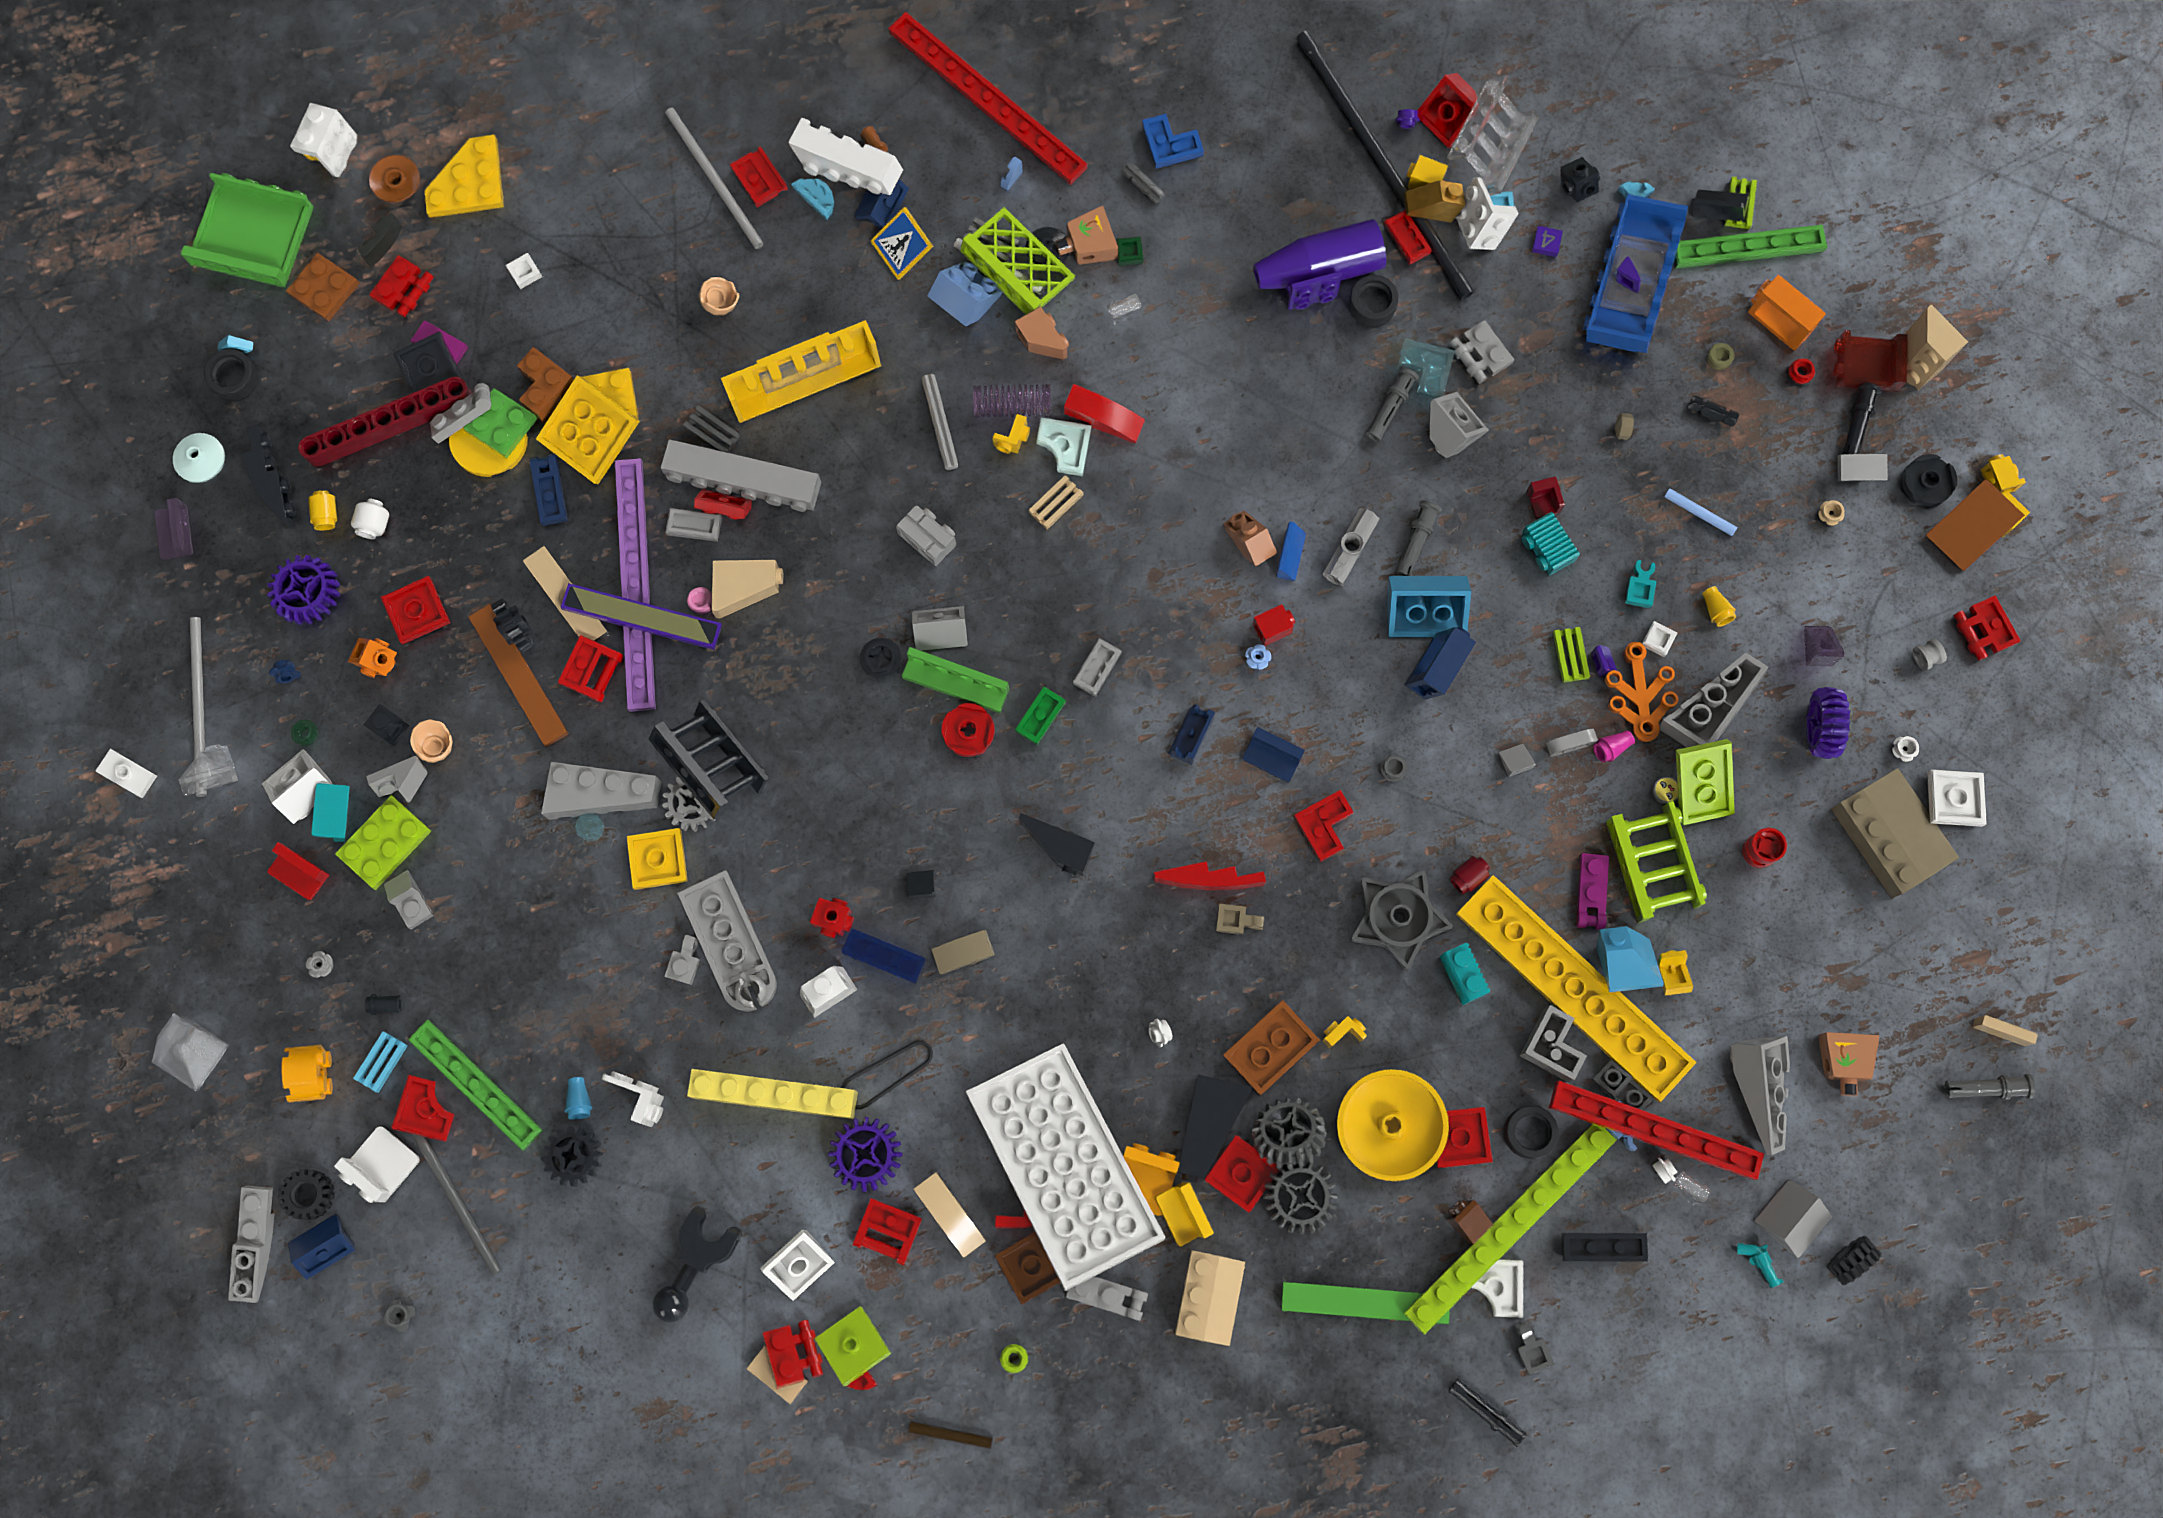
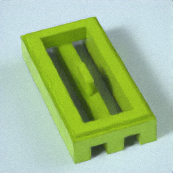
(1743, 184)
(1567, 633)

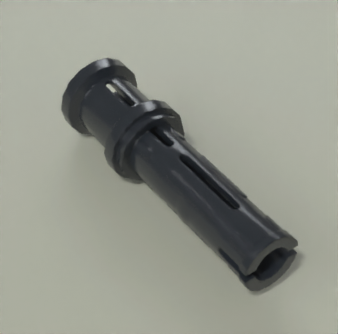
(1862, 410)

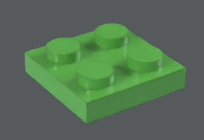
(502, 424)

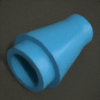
(577, 1100)

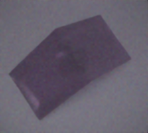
(1822, 646)

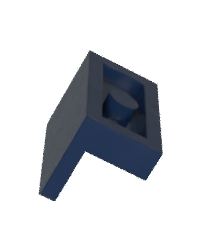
(881, 207)
(1273, 755)
(320, 1247)

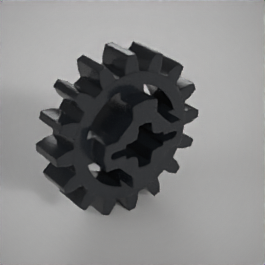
(512, 625)
(569, 1166)

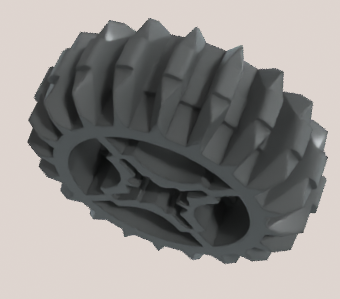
(1278, 1122)
(1287, 1215)

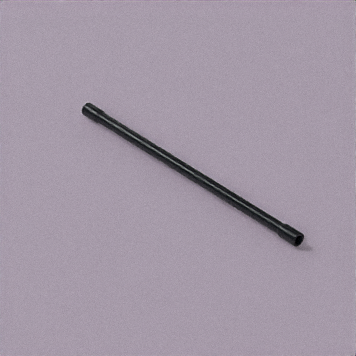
(1313, 51)

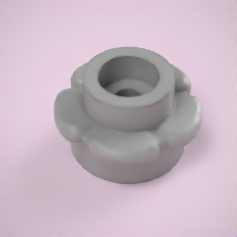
(326, 964)

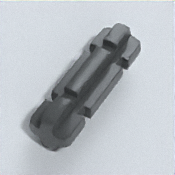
(1143, 183)

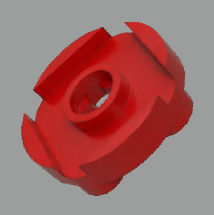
(959, 718)

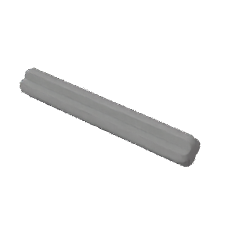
(939, 422)

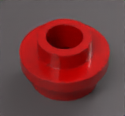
(1805, 365)

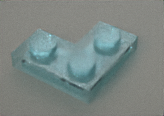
(1434, 363)

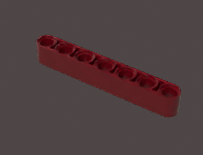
(373, 420)

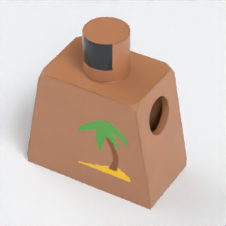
(1089, 238)
(1848, 1058)

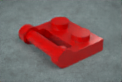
(582, 664)
(889, 1222)

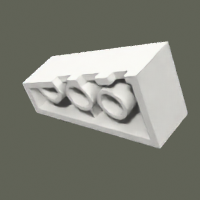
(844, 159)

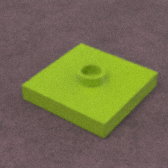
(852, 1346)

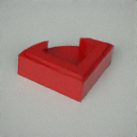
(863, 1382)

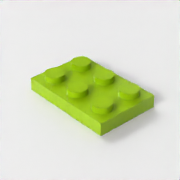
(1705, 781)
(383, 842)

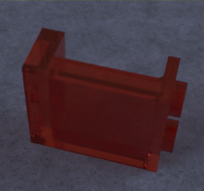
(1871, 361)

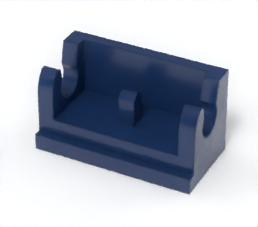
(1192, 734)

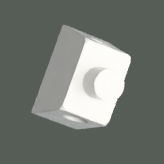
(826, 990)

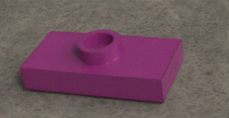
(455, 346)

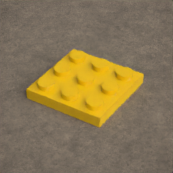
(587, 429)

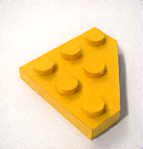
(468, 181)

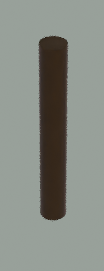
(950, 1435)

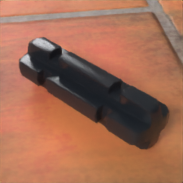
(1713, 410)

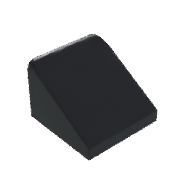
(920, 884)

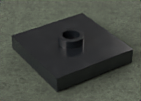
(427, 362)

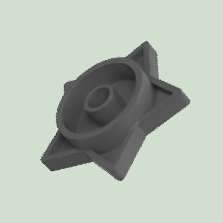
(1406, 898)

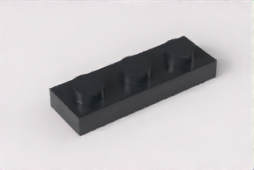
(1605, 1247)

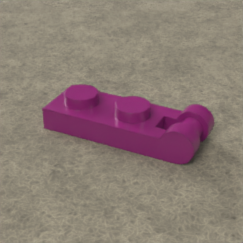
(1592, 890)

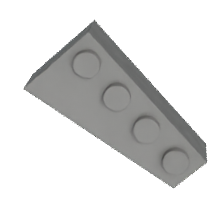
(1715, 705)
(584, 790)

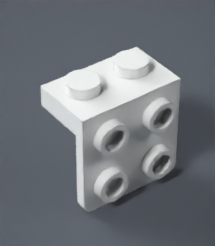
(325, 136)
(1481, 220)
(648, 1105)
(378, 1166)

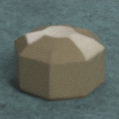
(1624, 426)

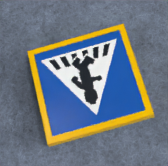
(901, 243)

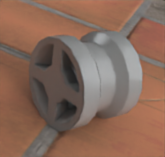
(1929, 654)

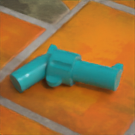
(1761, 1259)

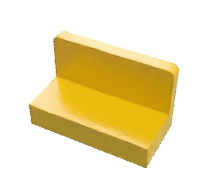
(1183, 1214)

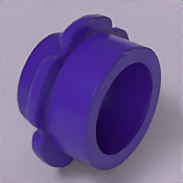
(1407, 118)

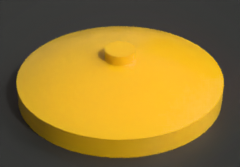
(1392, 1125)

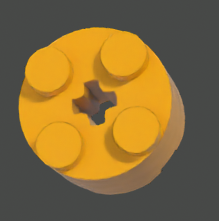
(306, 1073)

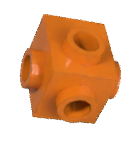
(373, 657)

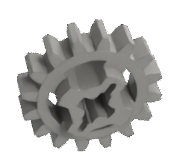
(684, 810)

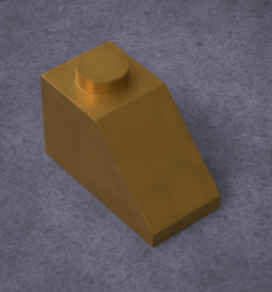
(1435, 201)

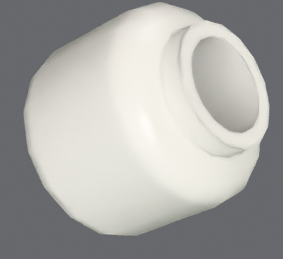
(370, 519)

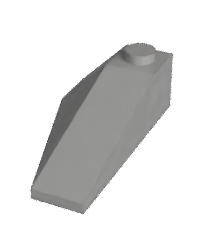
(1760, 1075)

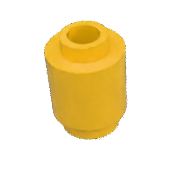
(322, 510)

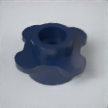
(284, 671)

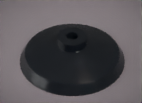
(1047, 237)

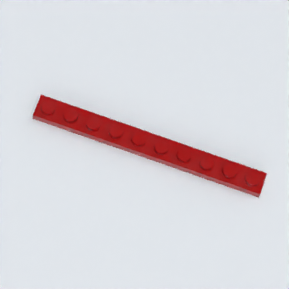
(988, 98)

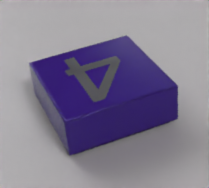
(1547, 241)

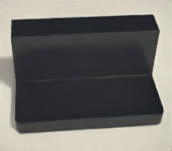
(1720, 205)

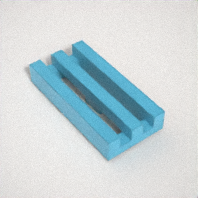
(372, 1056)

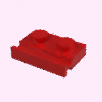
(758, 177)

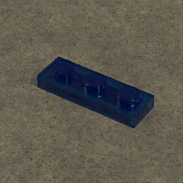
(883, 956)

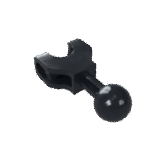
(698, 1255)

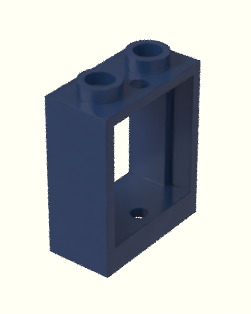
(1440, 663)

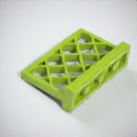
(999, 271)

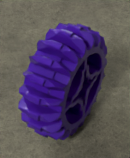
(283, 595)
(1828, 722)
(857, 1164)

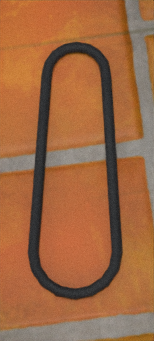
(884, 1060)

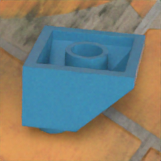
(1627, 960)

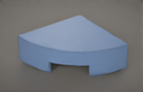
(1015, 167)

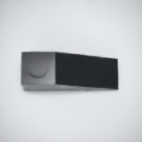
(1064, 848)

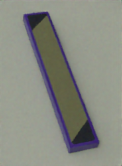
(641, 616)

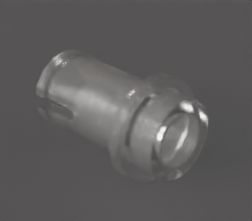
(1123, 306)
(1694, 1188)

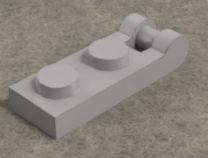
(461, 413)
(1108, 1296)

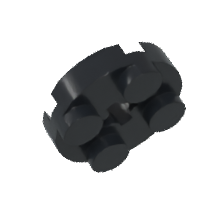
(1937, 469)

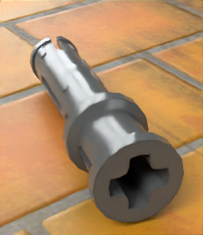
(1397, 394)
(1421, 529)
(2002, 1087)

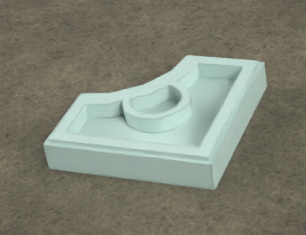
(1067, 442)

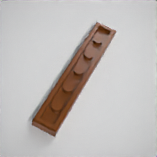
(519, 678)

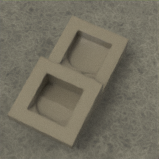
(963, 952)

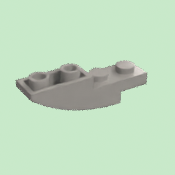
(253, 1244)

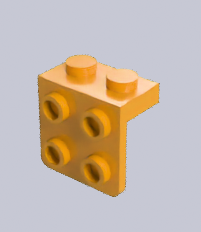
(1152, 1172)

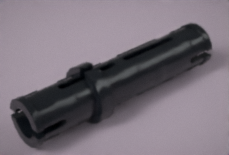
(1497, 1419)

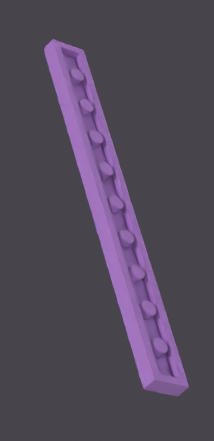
(635, 581)

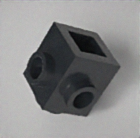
(1579, 179)

